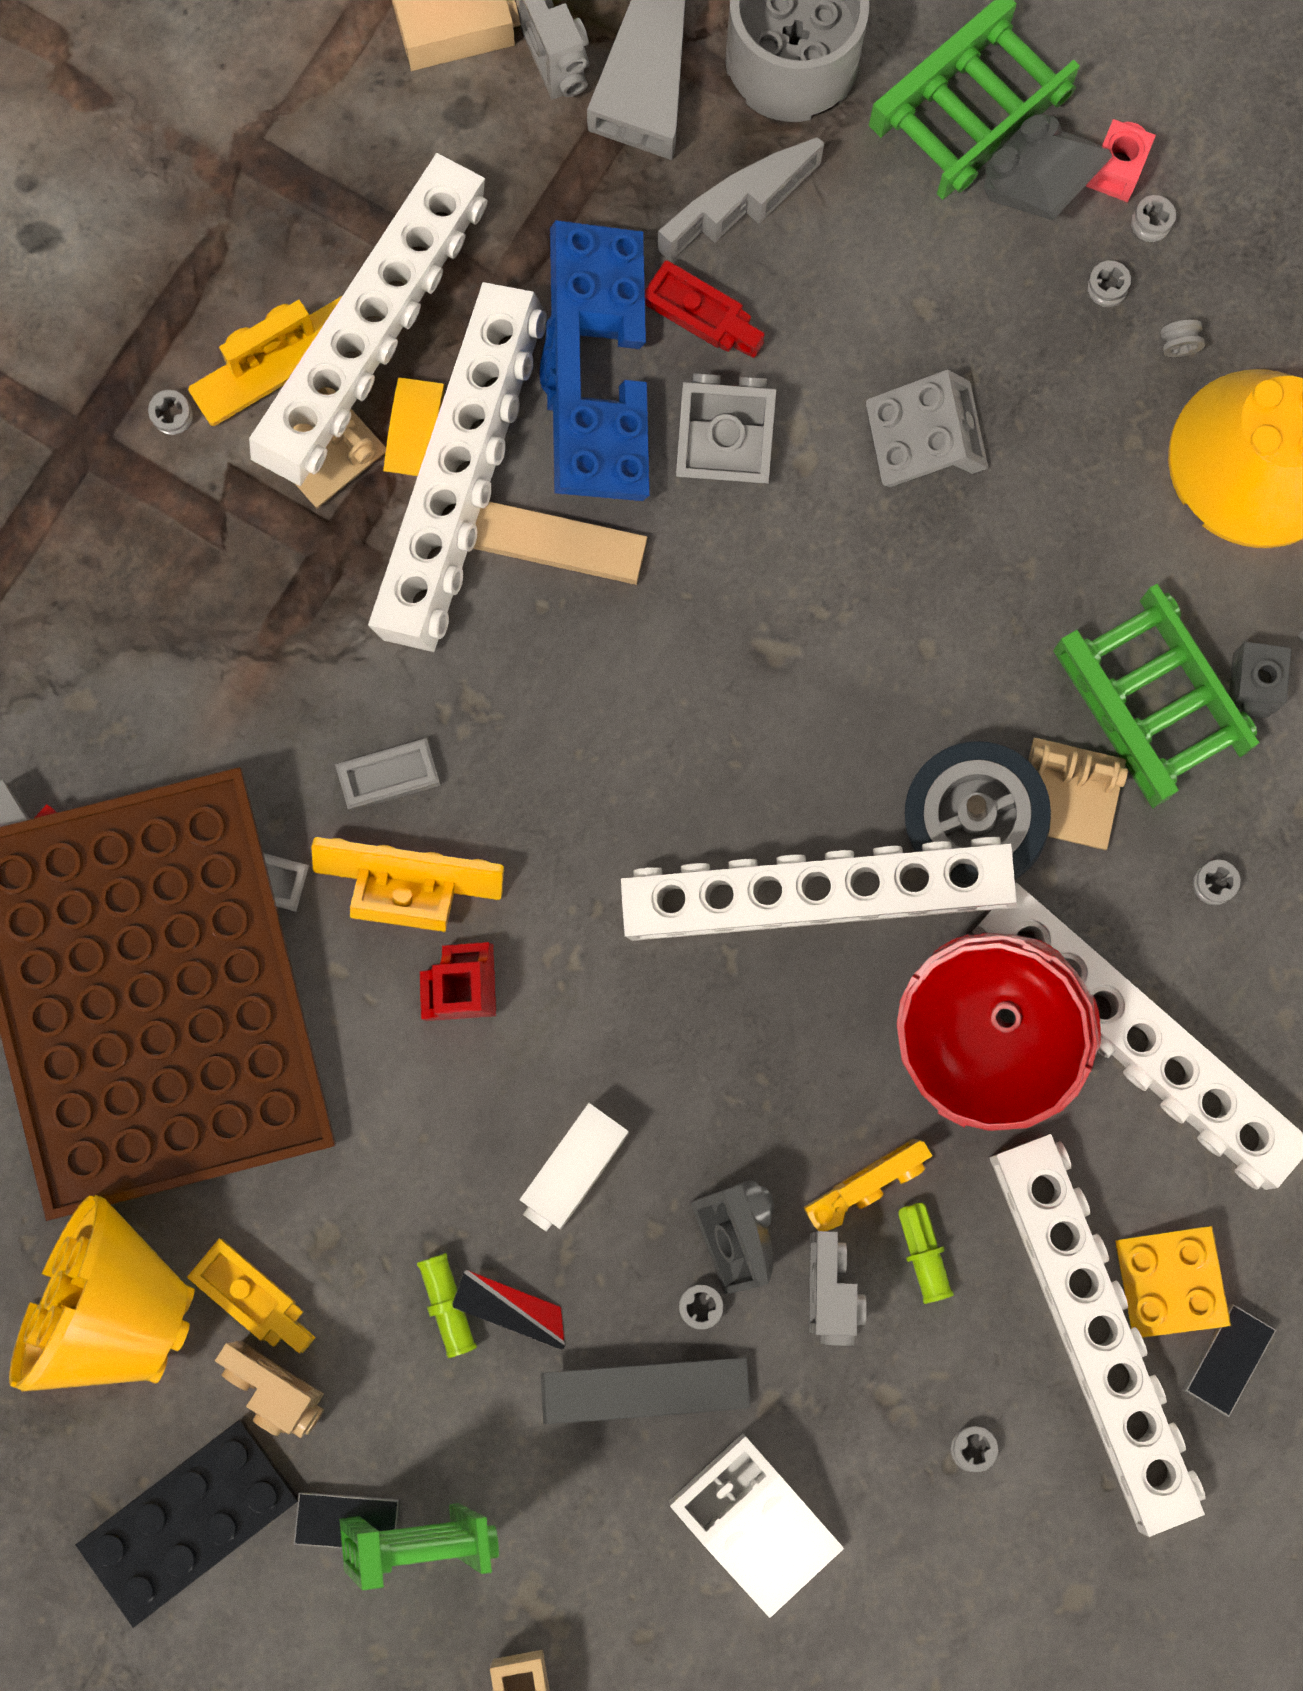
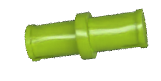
(441, 1293)

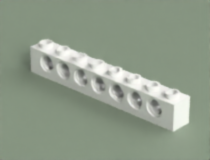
(441, 188)
(497, 314)
(647, 920)
(1279, 1140)
(1180, 1494)

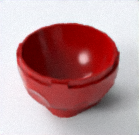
(975, 1062)

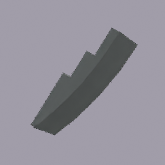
(644, 1390)

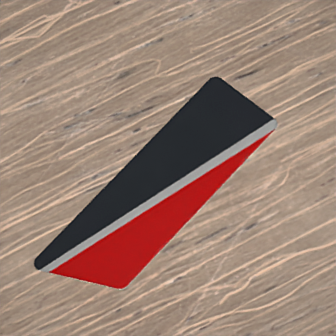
(510, 1309)

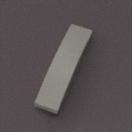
(750, 191)

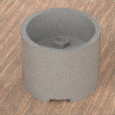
(802, 78)

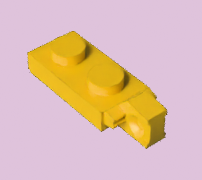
(865, 1185)
(250, 1297)

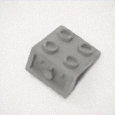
(926, 428)

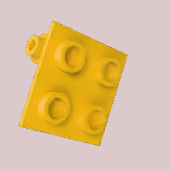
(1173, 1282)

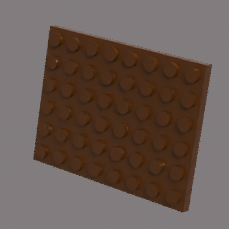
(151, 996)

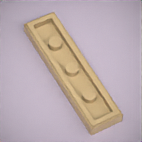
(560, 542)

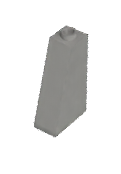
(641, 79)

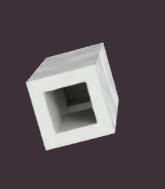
(573, 1168)

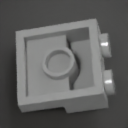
(556, 45)
(726, 429)
(833, 1306)

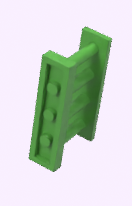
(963, 54)
(1132, 736)
(374, 1552)

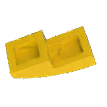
(412, 424)

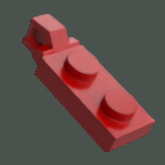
(702, 310)

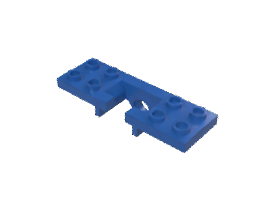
(599, 295)

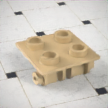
(344, 460)
(1080, 789)

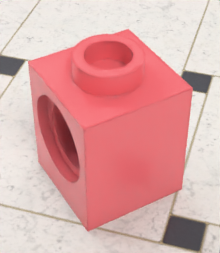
(1120, 177)

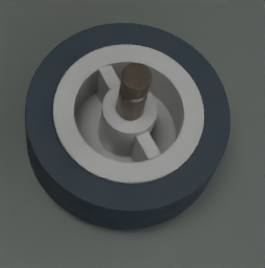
(976, 794)

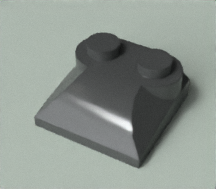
(1042, 168)
(738, 1235)

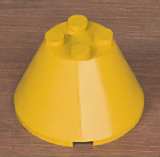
(1241, 457)
(104, 1311)

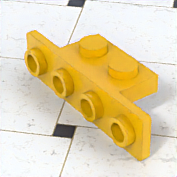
(258, 360)
(405, 884)

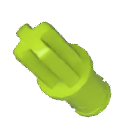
(925, 1253)

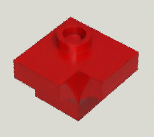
(460, 985)

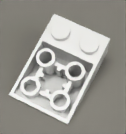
(755, 1525)

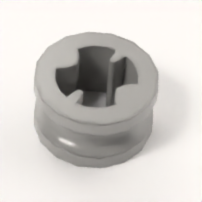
(1140, 218)
(1112, 296)
(1182, 338)
(160, 403)
(1231, 875)
(713, 1315)
(960, 1442)

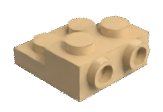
(281, 1398)

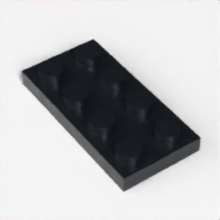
(187, 1522)

